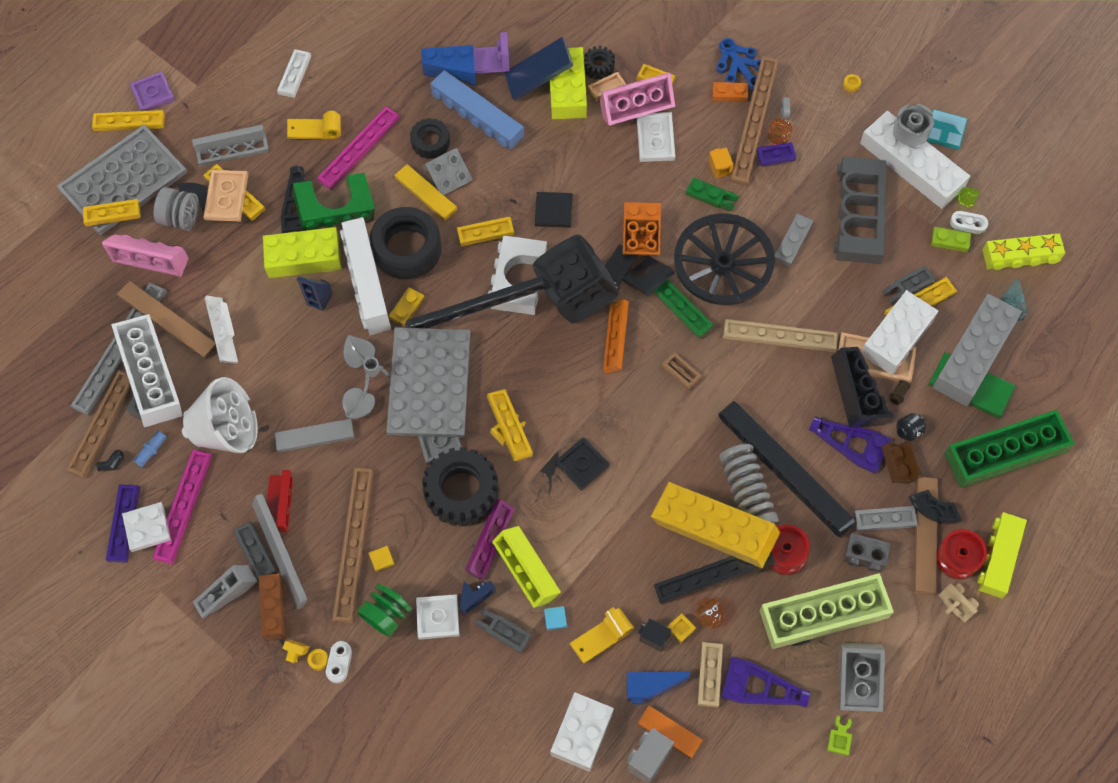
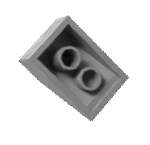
(861, 676)

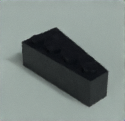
(858, 390)

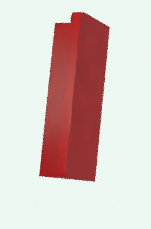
(279, 499)

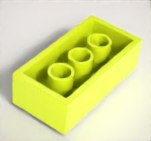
(569, 89)
(302, 252)

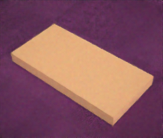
(903, 372)

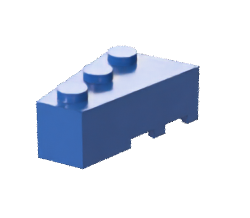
(454, 60)

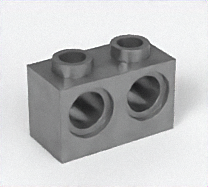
(867, 547)

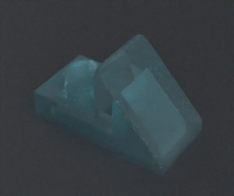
(1015, 298)

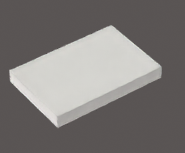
(656, 137)

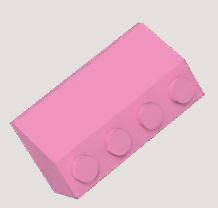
(637, 99)
(146, 254)

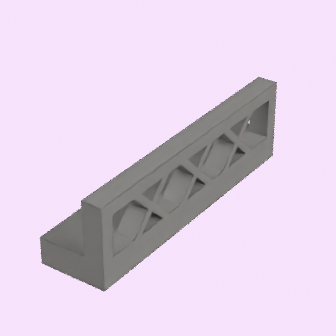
(230, 141)

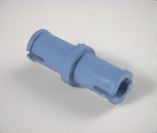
(150, 448)

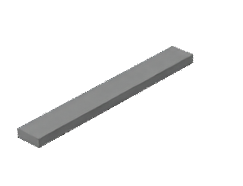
(108, 364)

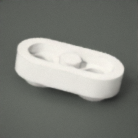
(968, 222)
(339, 661)

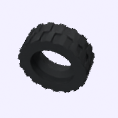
(426, 126)

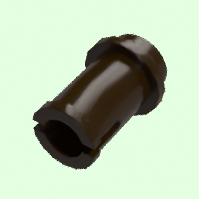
(898, 395)

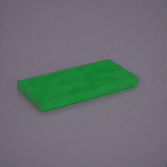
(990, 396)

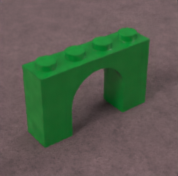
(314, 215)

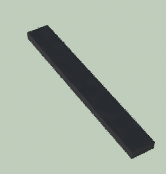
(479, 303)

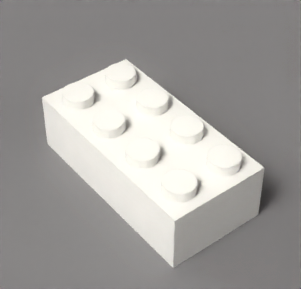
(899, 332)

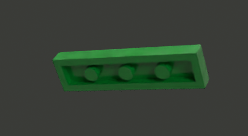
(683, 309)

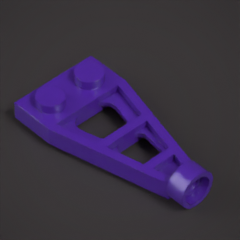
(872, 455)
(736, 682)

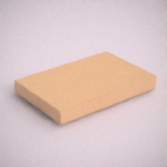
(226, 195)

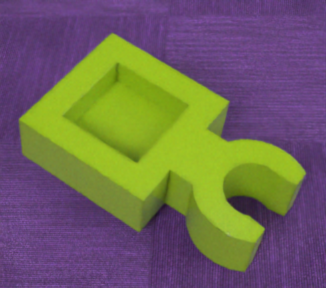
(839, 740)

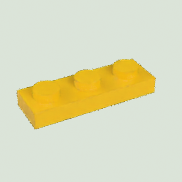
(111, 212)
(485, 231)

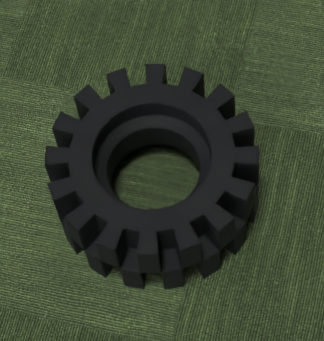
(599, 54)

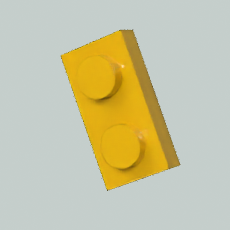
(406, 307)

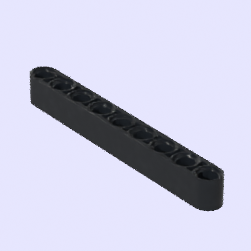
(787, 469)

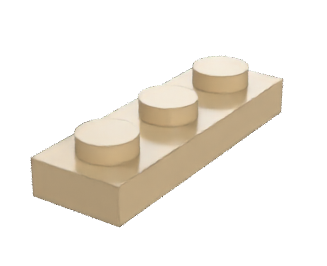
(710, 674)

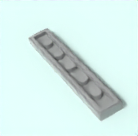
(279, 551)

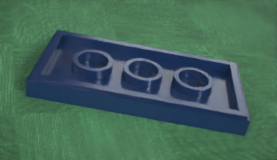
(538, 68)

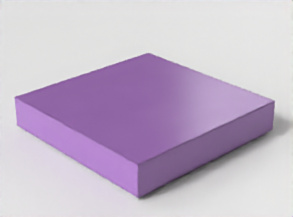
(152, 92)

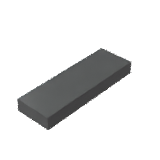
(254, 550)

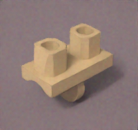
(958, 603)

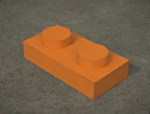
(729, 91)

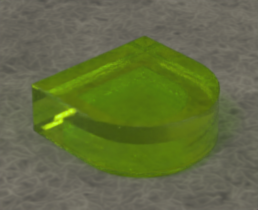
(968, 196)

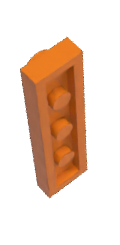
(615, 336)

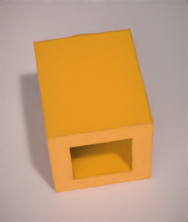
(720, 162)

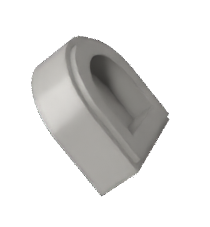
(785, 108)

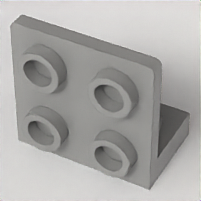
(448, 171)

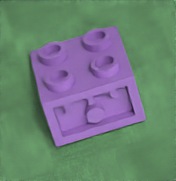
(493, 58)

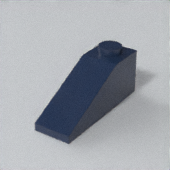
(315, 292)

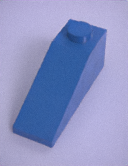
(648, 685)

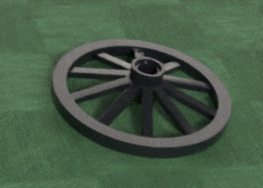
(724, 256)

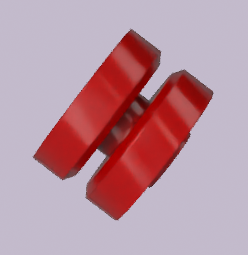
(790, 550)
(961, 554)

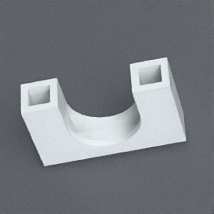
(514, 252)

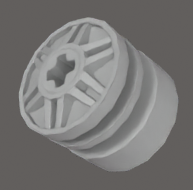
(176, 208)

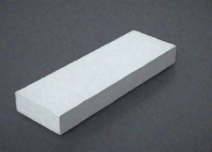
(294, 73)

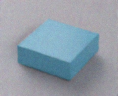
(555, 618)

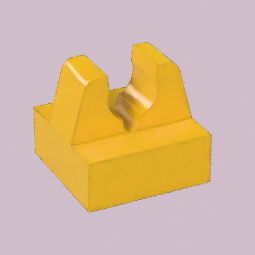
(294, 650)

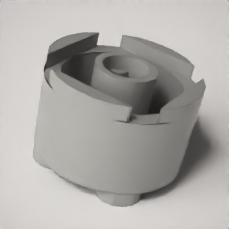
(913, 125)

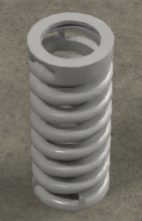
(747, 469)

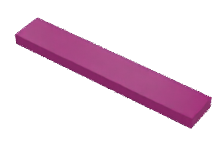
(358, 148)
(183, 505)

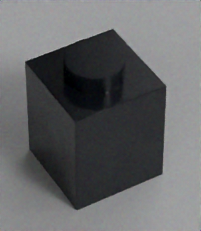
(654, 634)

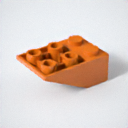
(641, 228)

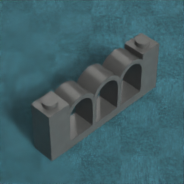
(861, 248)

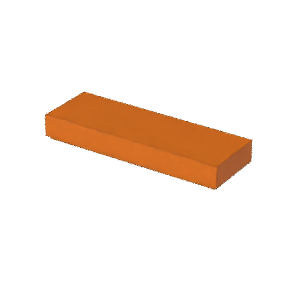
(683, 739)

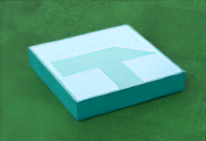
(947, 129)

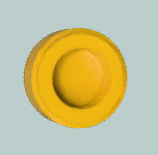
(852, 83)
(318, 659)

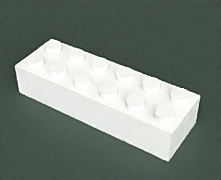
(920, 166)
(364, 277)
(147, 370)

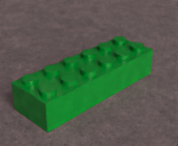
(1008, 448)

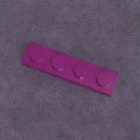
(485, 549)

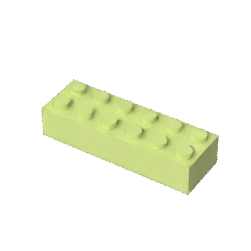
(826, 611)

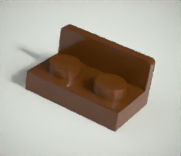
(901, 462)

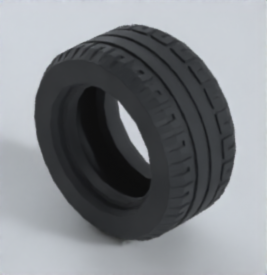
(402, 220)

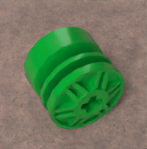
(385, 608)

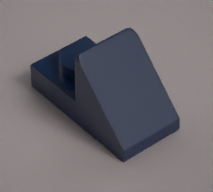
(472, 599)

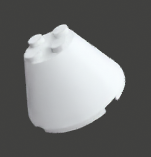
(221, 418)

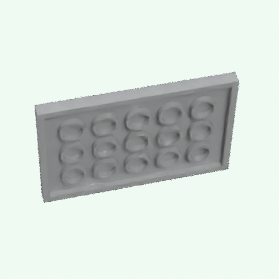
(127, 171)
(429, 382)

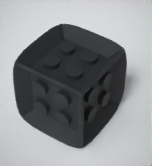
(576, 279)

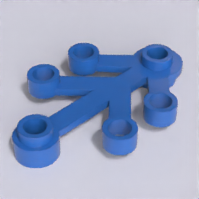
(737, 61)

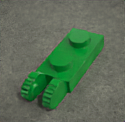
(711, 194)

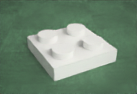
(146, 527)
(437, 616)

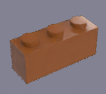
(272, 607)

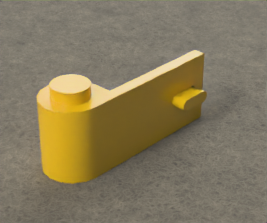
(324, 128)
(604, 635)

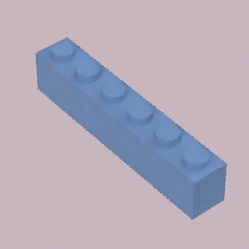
(477, 110)

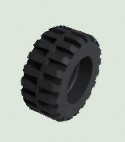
(454, 463)

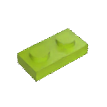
(950, 239)

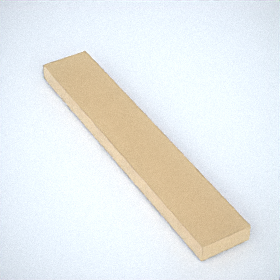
(780, 335)

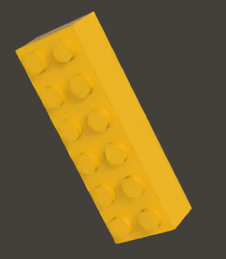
(716, 524)

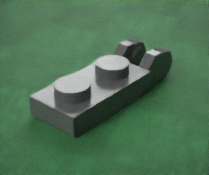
(912, 282)
(504, 631)

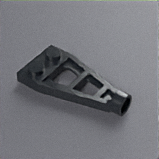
(289, 221)

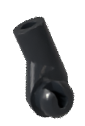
(112, 463)

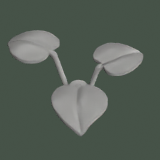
(359, 353)

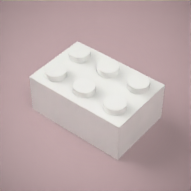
(582, 732)

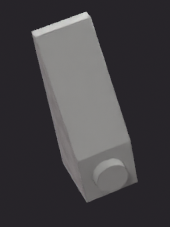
(225, 589)

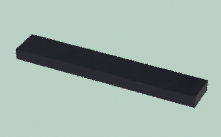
(705, 577)

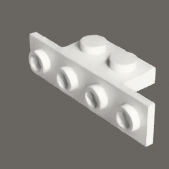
(221, 329)

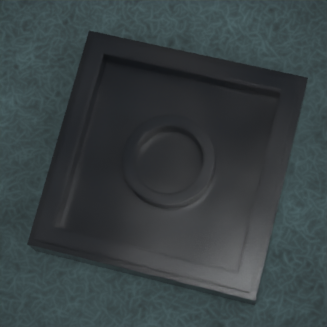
(553, 209)
(648, 276)
(582, 463)

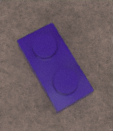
(776, 154)

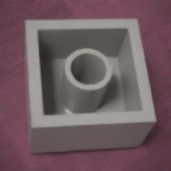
(650, 756)

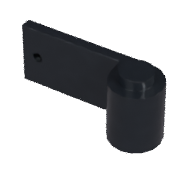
(619, 265)

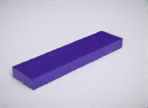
(118, 544)

